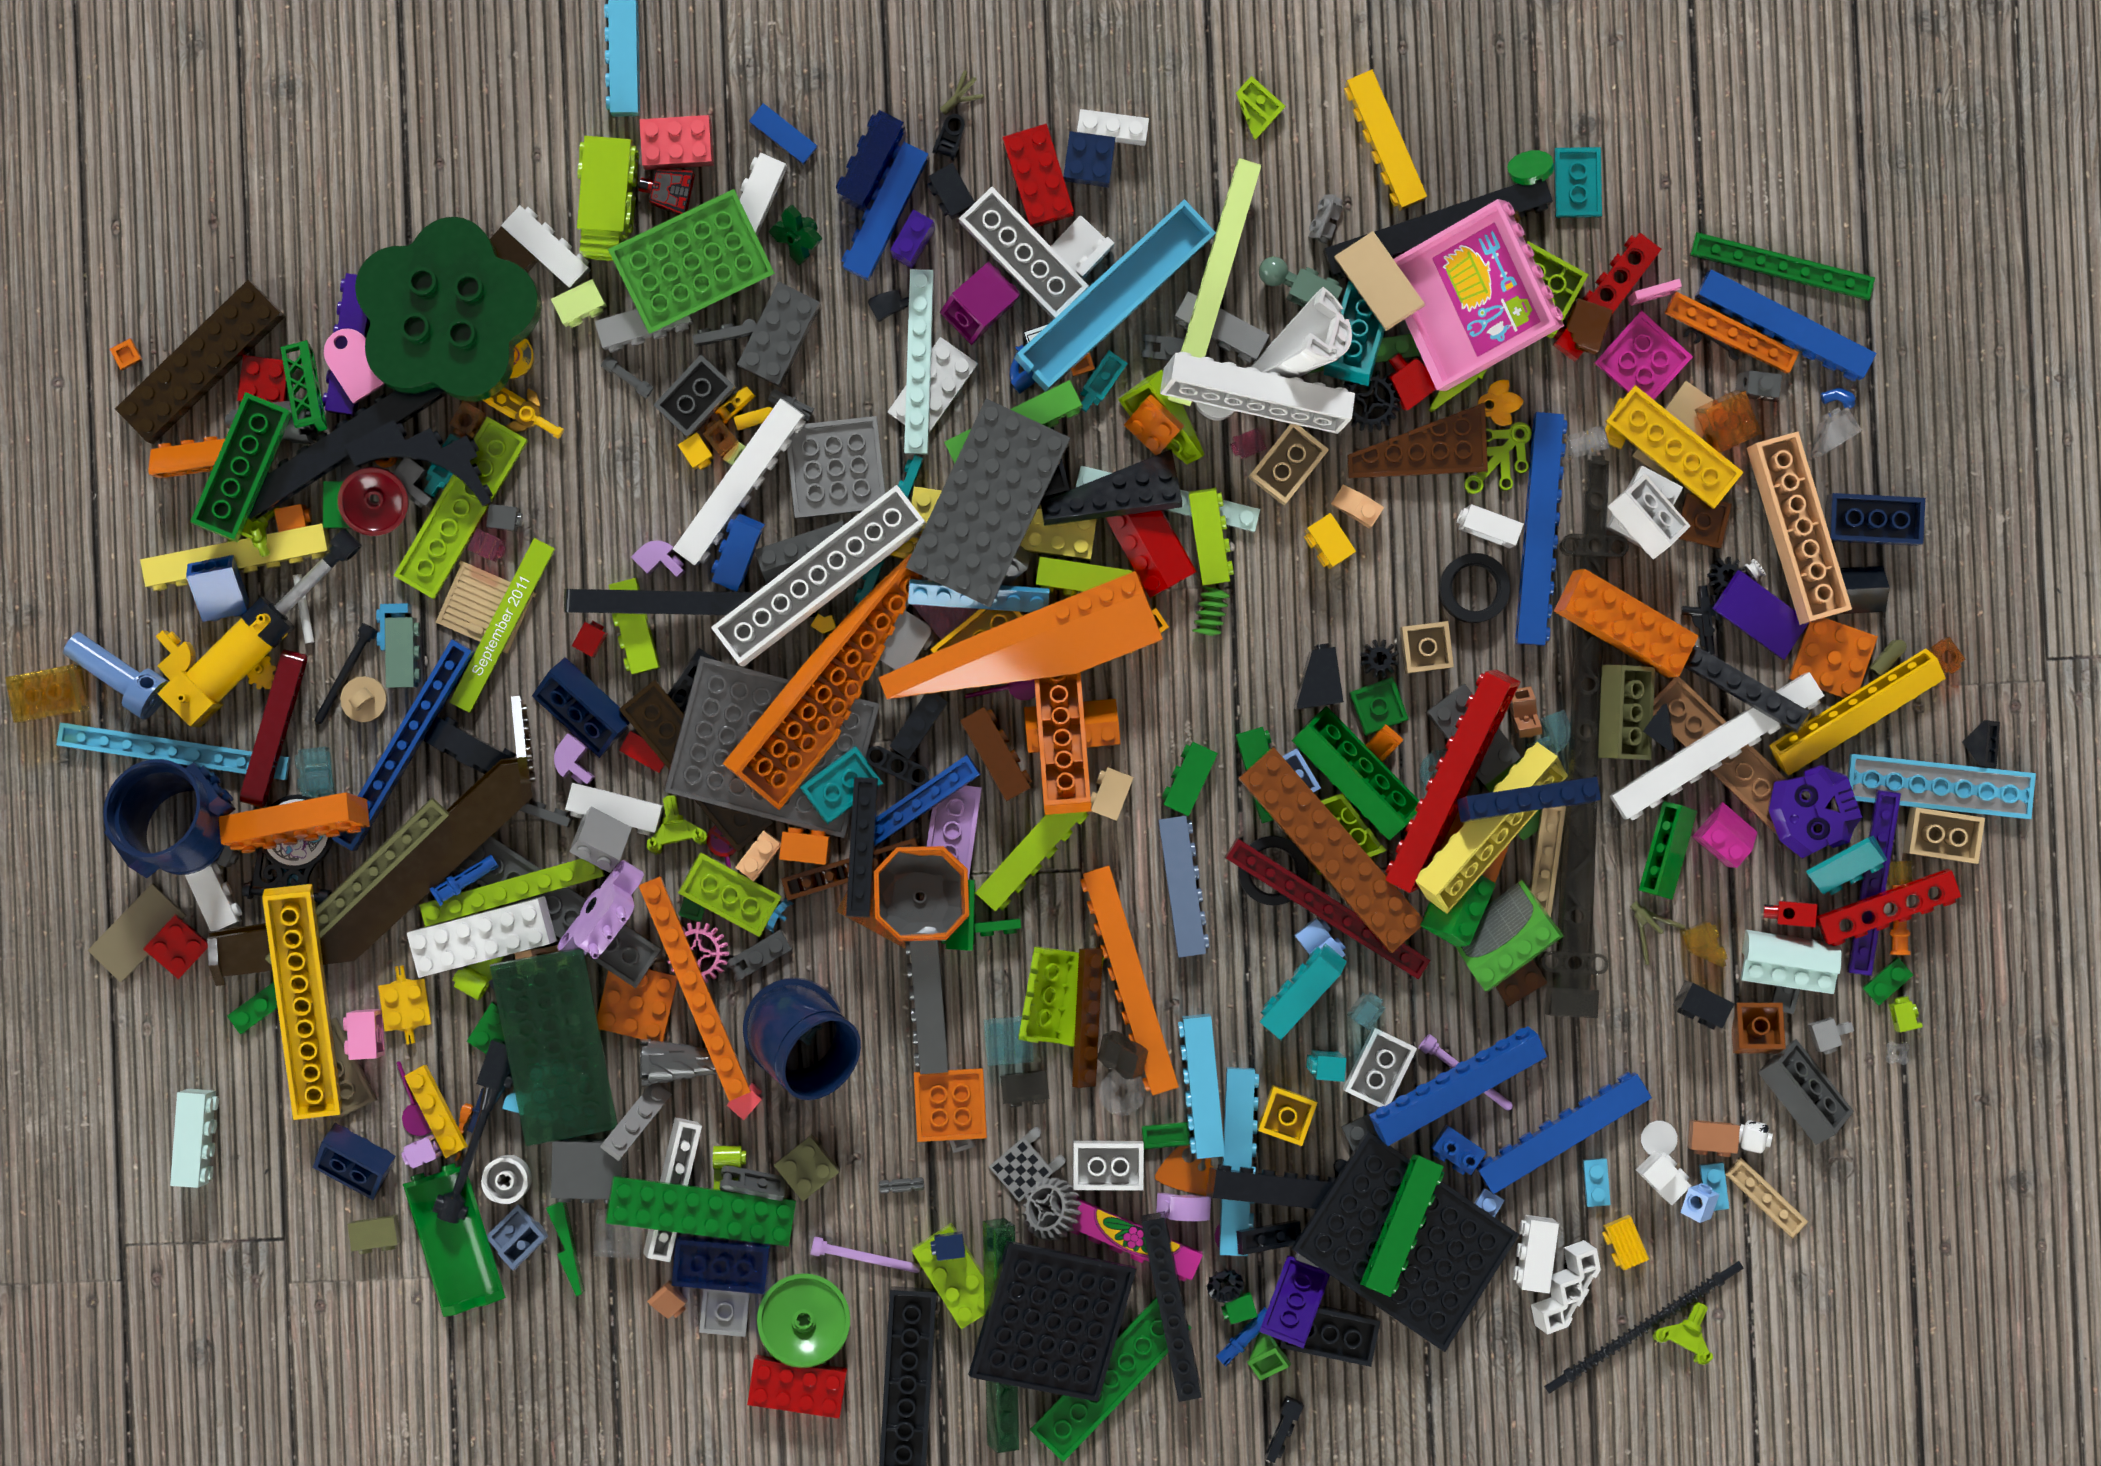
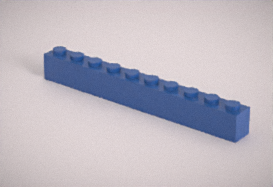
(1540, 528)
(410, 736)

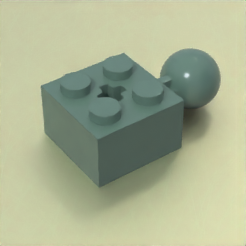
(1303, 286)

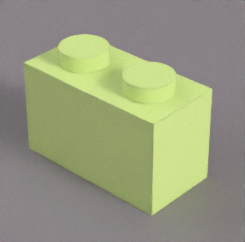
(579, 303)

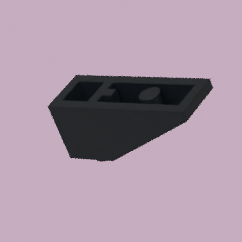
(681, 688)

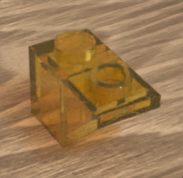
(1703, 943)

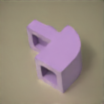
(655, 553)
(566, 759)
(1184, 1207)

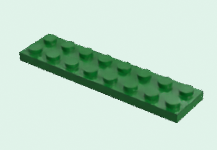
(699, 1211)
(1133, 1357)

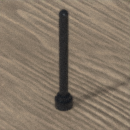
(365, 635)

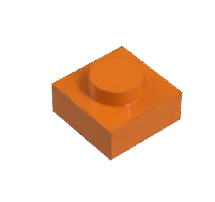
(126, 354)
(1084, 366)

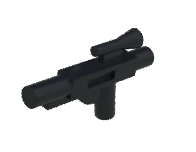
(1703, 617)

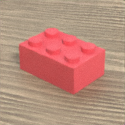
(676, 142)

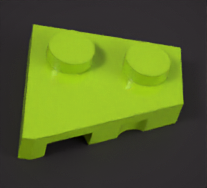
(1258, 106)

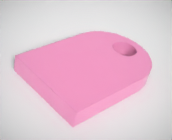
(351, 365)

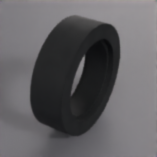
(1502, 583)
(1273, 842)

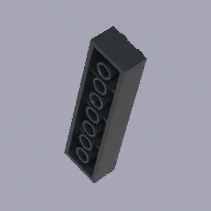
(908, 1376)

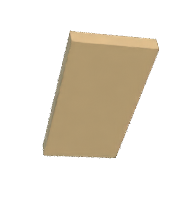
(1379, 281)
(1682, 408)

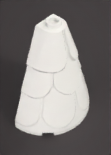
(1309, 340)

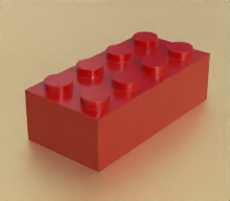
(1038, 176)
(795, 1389)

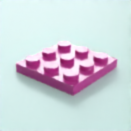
(1643, 357)

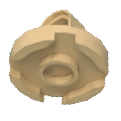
(363, 699)

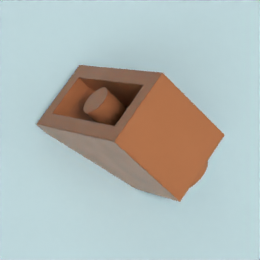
(668, 1300)

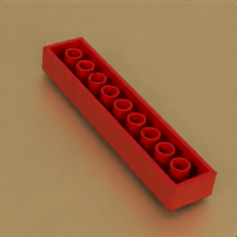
(1453, 777)

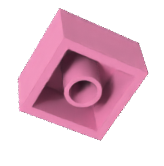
(364, 1034)

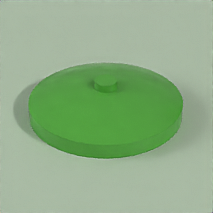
(803, 1320)

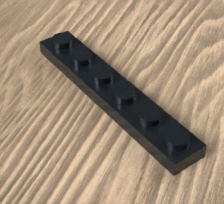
(1747, 689)
(862, 847)

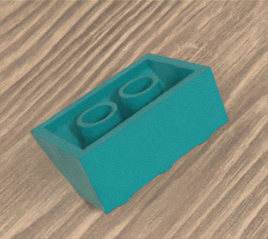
(1848, 866)

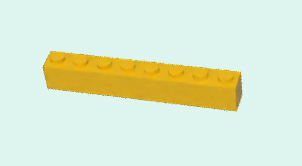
(1857, 711)

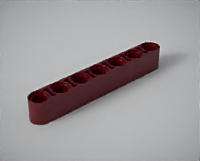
(273, 728)

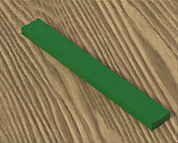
(1782, 266)

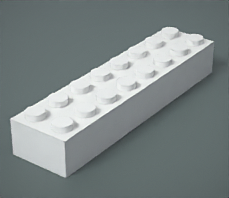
(1257, 392)

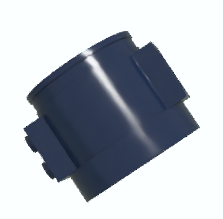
(138, 795)

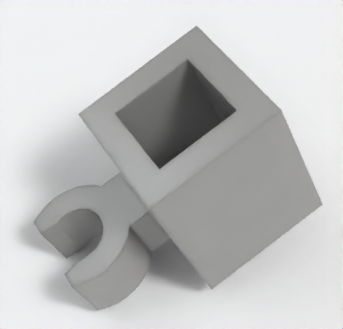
(1827, 1034)

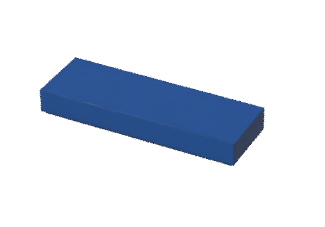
(783, 133)

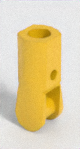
(738, 400)
(752, 418)

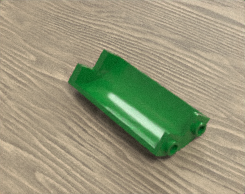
(455, 1253)

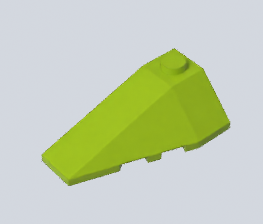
(1185, 444)

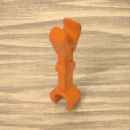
(465, 1114)

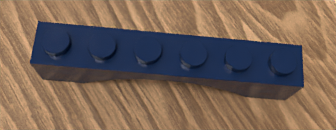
(1528, 799)

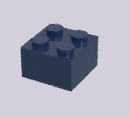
(1089, 159)

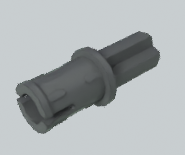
(776, 395)

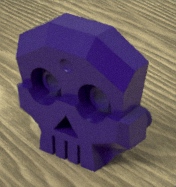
(1796, 817)

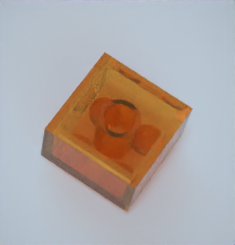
(1728, 420)

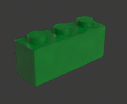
(1189, 778)

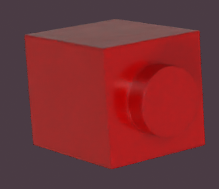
(590, 638)

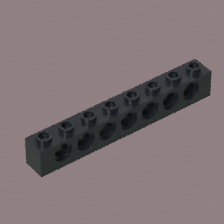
(1171, 1306)

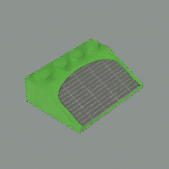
(1509, 936)

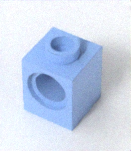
(1692, 1206)

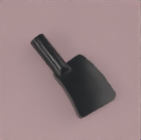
(887, 304)

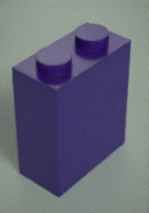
(912, 239)

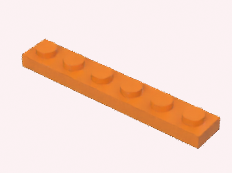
(1731, 332)

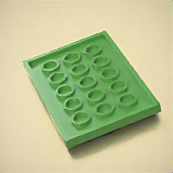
(691, 261)

